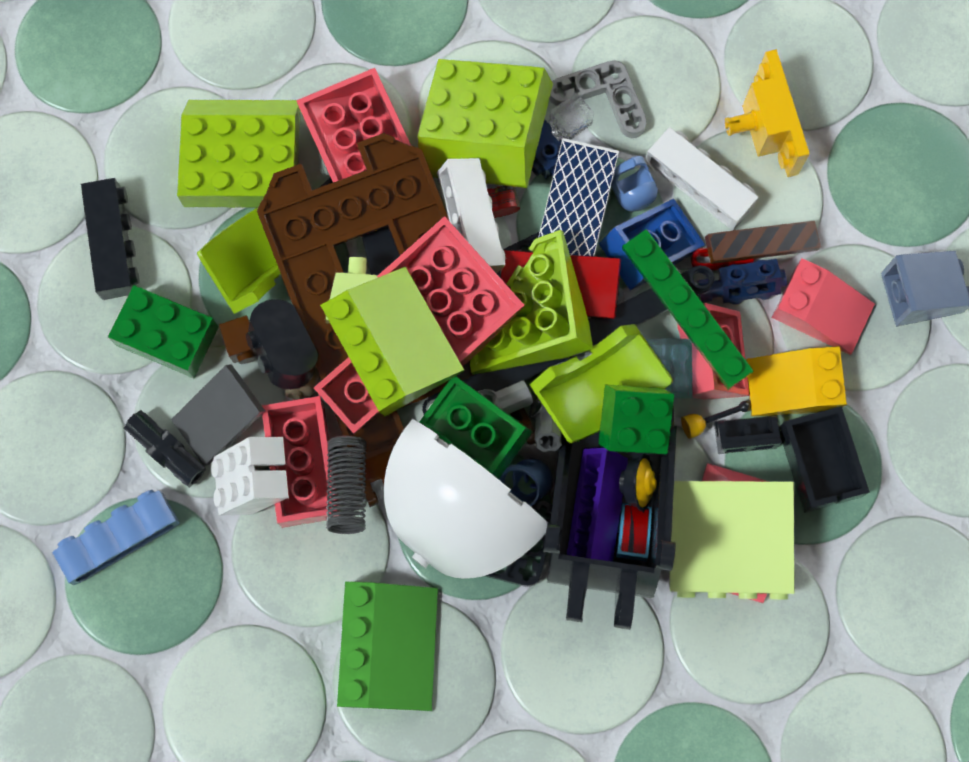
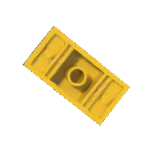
(772, 117)

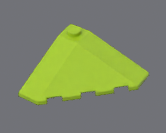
(553, 316)

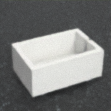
(240, 487)

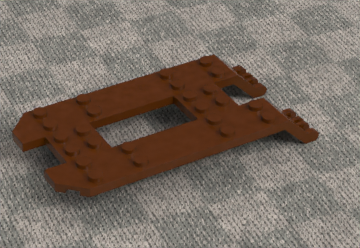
(309, 223)

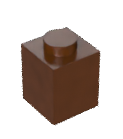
(235, 340)

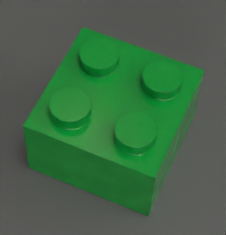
(636, 419)

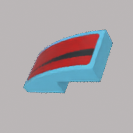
(634, 533)

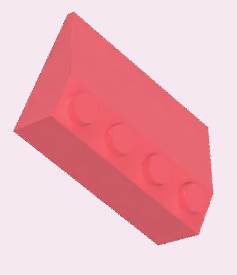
(347, 115)
(458, 288)

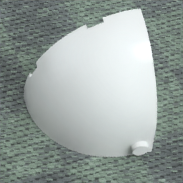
(454, 508)

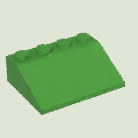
(387, 646)

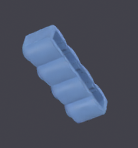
(116, 537)

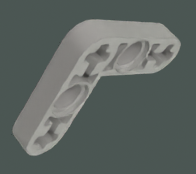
(611, 87)

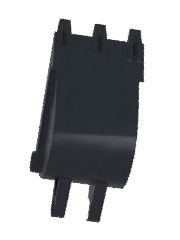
(622, 576)

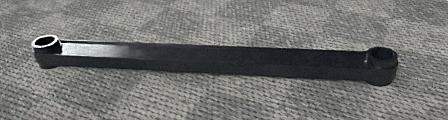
(632, 311)

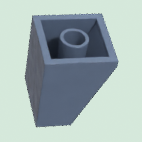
(925, 286)

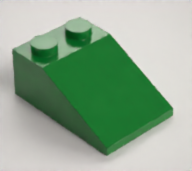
(476, 426)

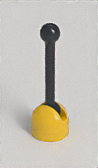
(695, 424)

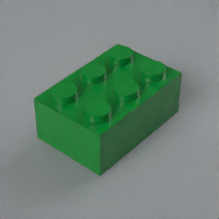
(163, 331)

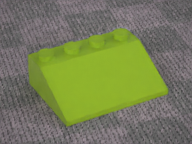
(392, 339)

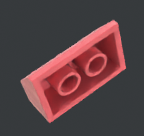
(704, 380)

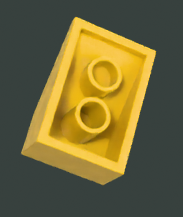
(796, 382)

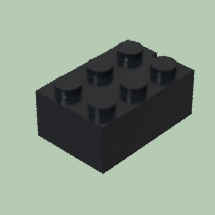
(823, 459)

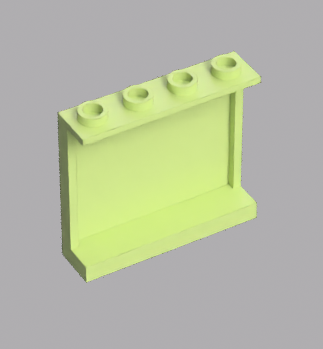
(733, 539)

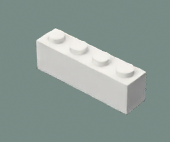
(701, 178)
(471, 208)

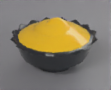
(638, 482)

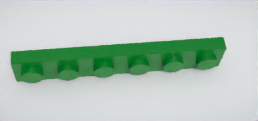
(687, 309)

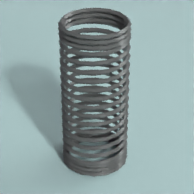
(348, 522)

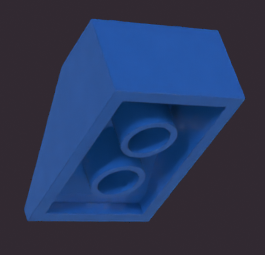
(667, 227)

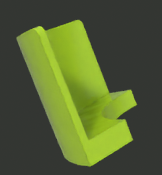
(241, 262)
(575, 388)

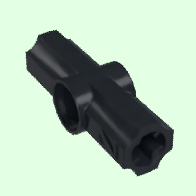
(164, 448)

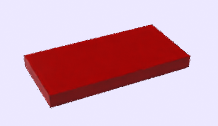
(595, 276)

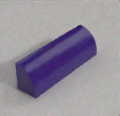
(597, 505)

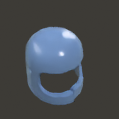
(636, 190)
(537, 471)

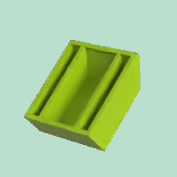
(485, 115)
(234, 150)

